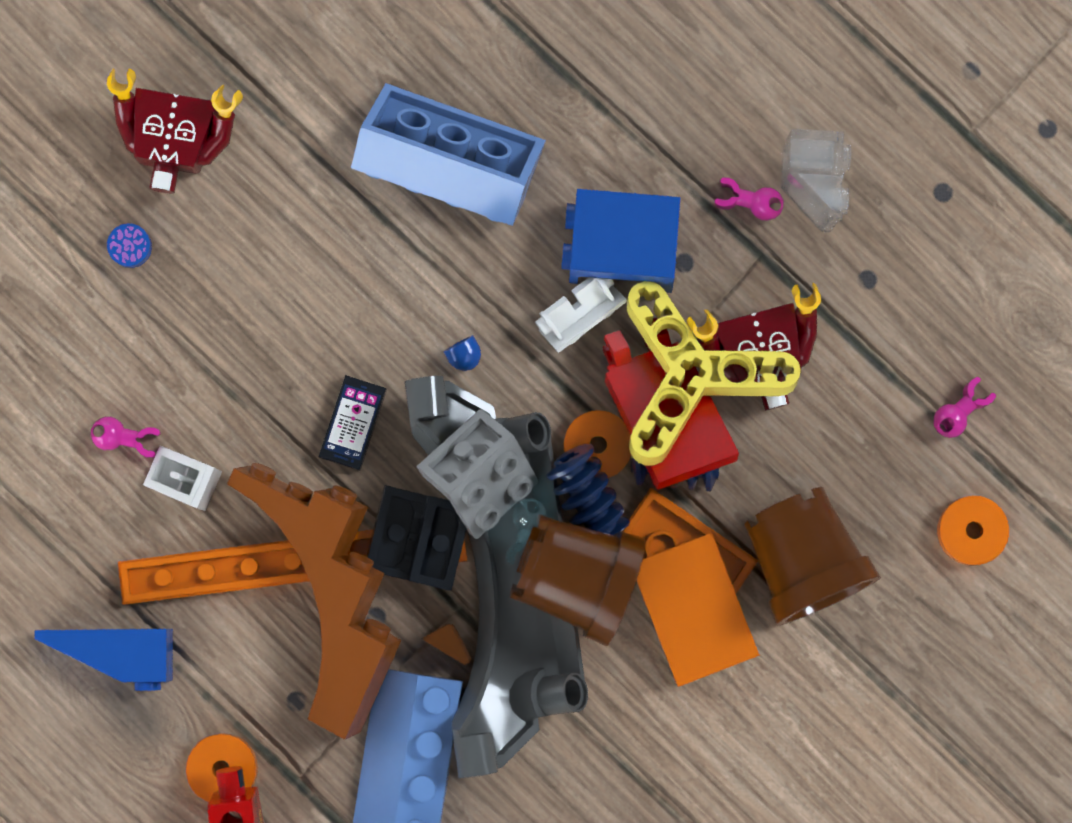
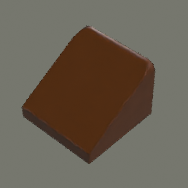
(449, 642)

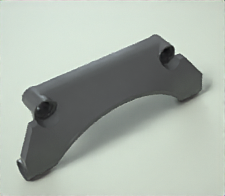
(523, 657)

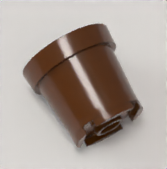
(807, 556)
(579, 575)

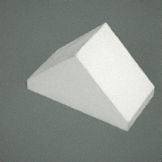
(182, 478)

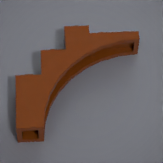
(344, 586)

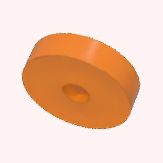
(610, 429)
(992, 525)
(217, 748)

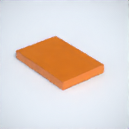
(668, 525)
(695, 610)

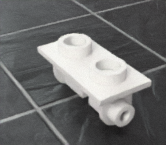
(566, 323)

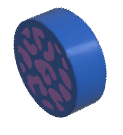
(129, 245)

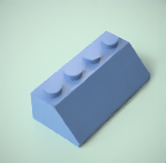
(447, 154)
(408, 750)

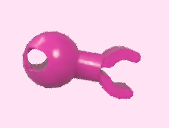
(757, 201)
(955, 416)
(117, 435)

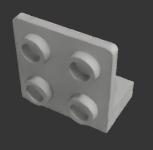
(480, 472)

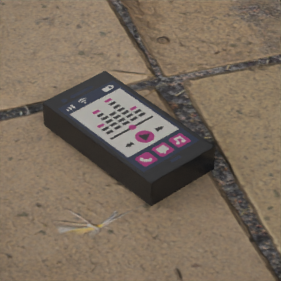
(352, 423)

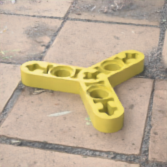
(711, 376)

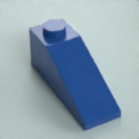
(124, 654)

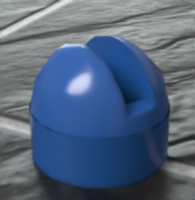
(464, 354)

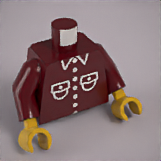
(171, 129)
(768, 330)

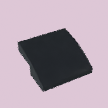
(417, 538)

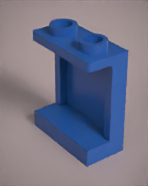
(622, 237)

